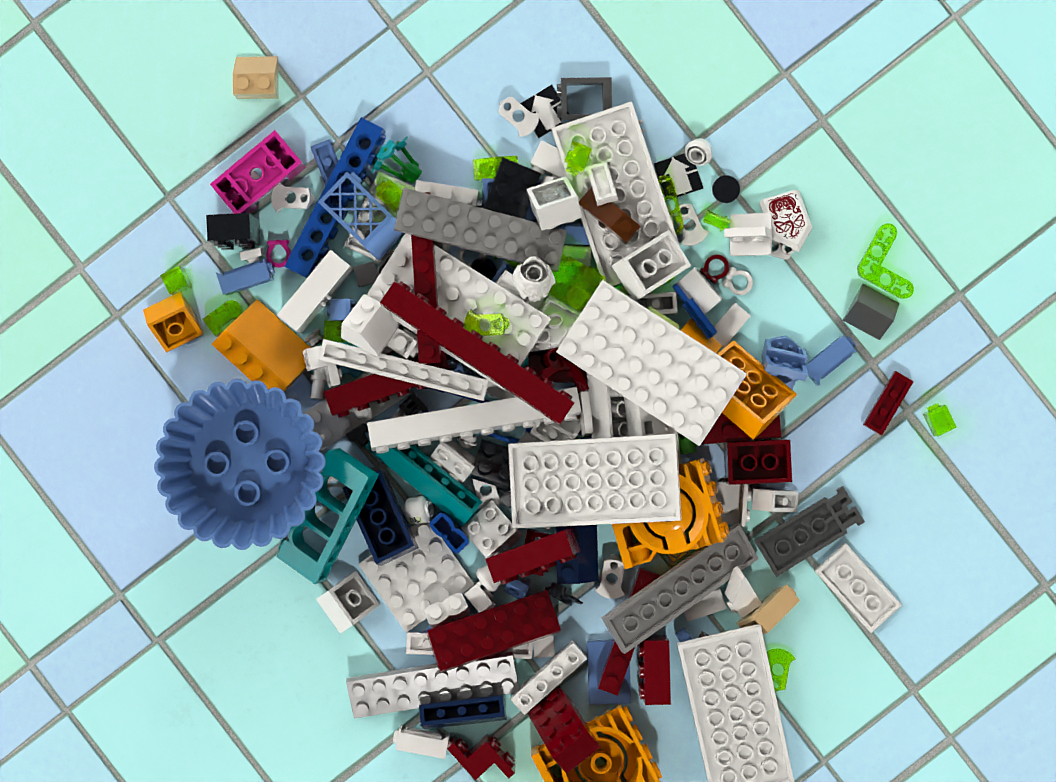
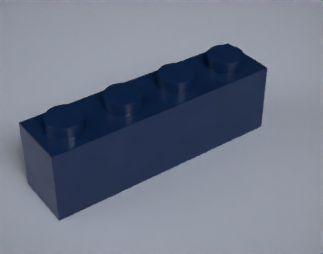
(462, 712)

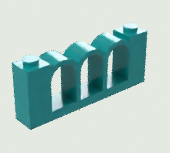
(295, 550)

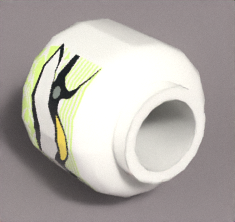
(418, 509)

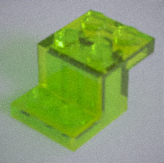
(574, 283)

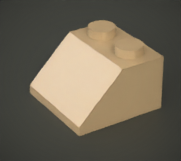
(256, 78)

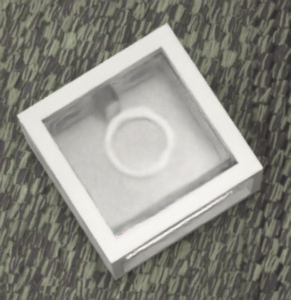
(554, 203)

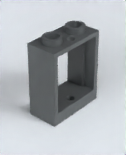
(606, 83)

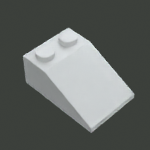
(651, 265)

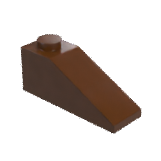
(610, 217)

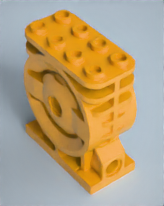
(706, 530)
(617, 724)

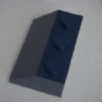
(585, 566)

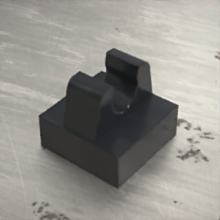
(413, 405)
(359, 434)

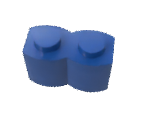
(453, 536)

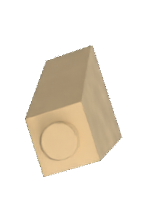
(772, 609)

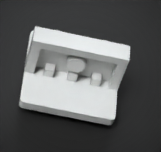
(750, 234)
(454, 460)

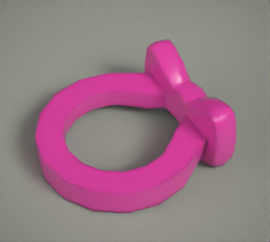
(272, 243)

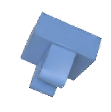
(517, 589)

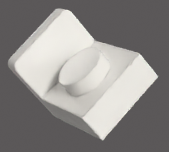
(403, 344)

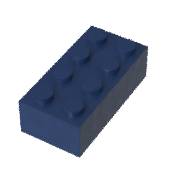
(384, 523)

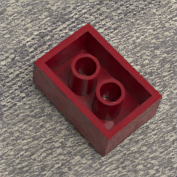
(758, 462)
(654, 670)

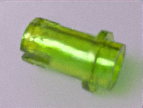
(716, 220)

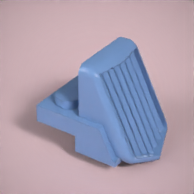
(784, 360)

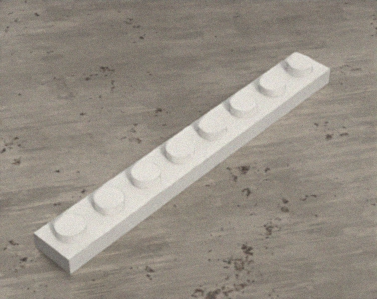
(403, 370)

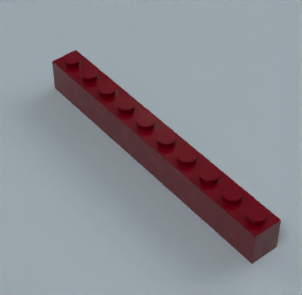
(476, 352)

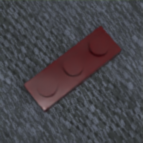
(888, 403)

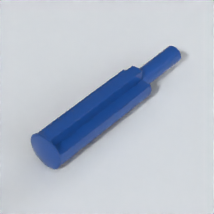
(696, 313)

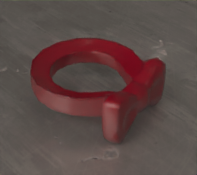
(713, 279)

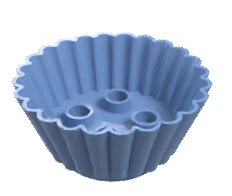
(239, 464)

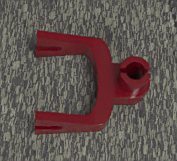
(555, 363)

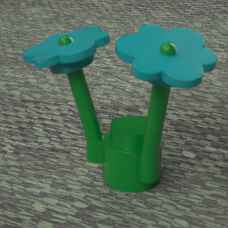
(409, 171)

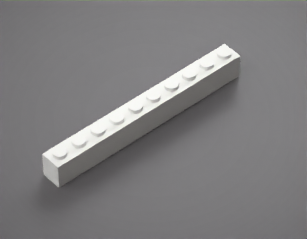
(461, 422)

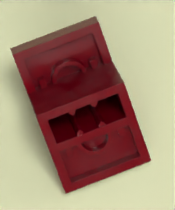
(482, 756)

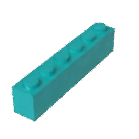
(431, 482)

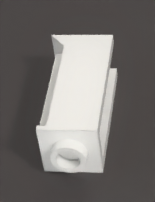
(421, 742)

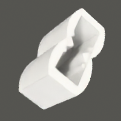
(449, 610)

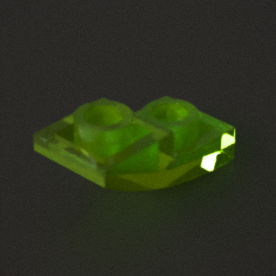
(488, 166)

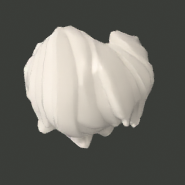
(533, 279)

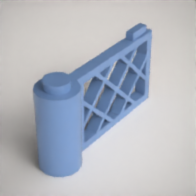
(383, 236)

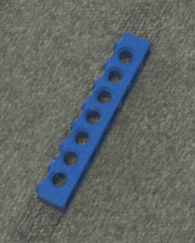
(363, 130)

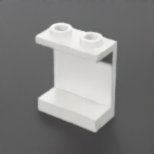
(734, 503)

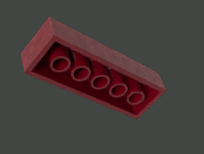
(493, 631)

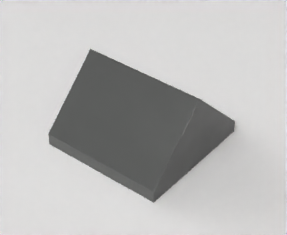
(871, 312)

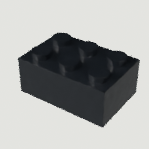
(233, 230)

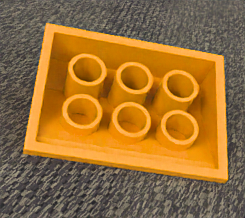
(263, 347)
(758, 397)

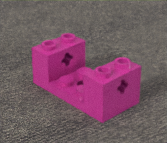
(275, 161)

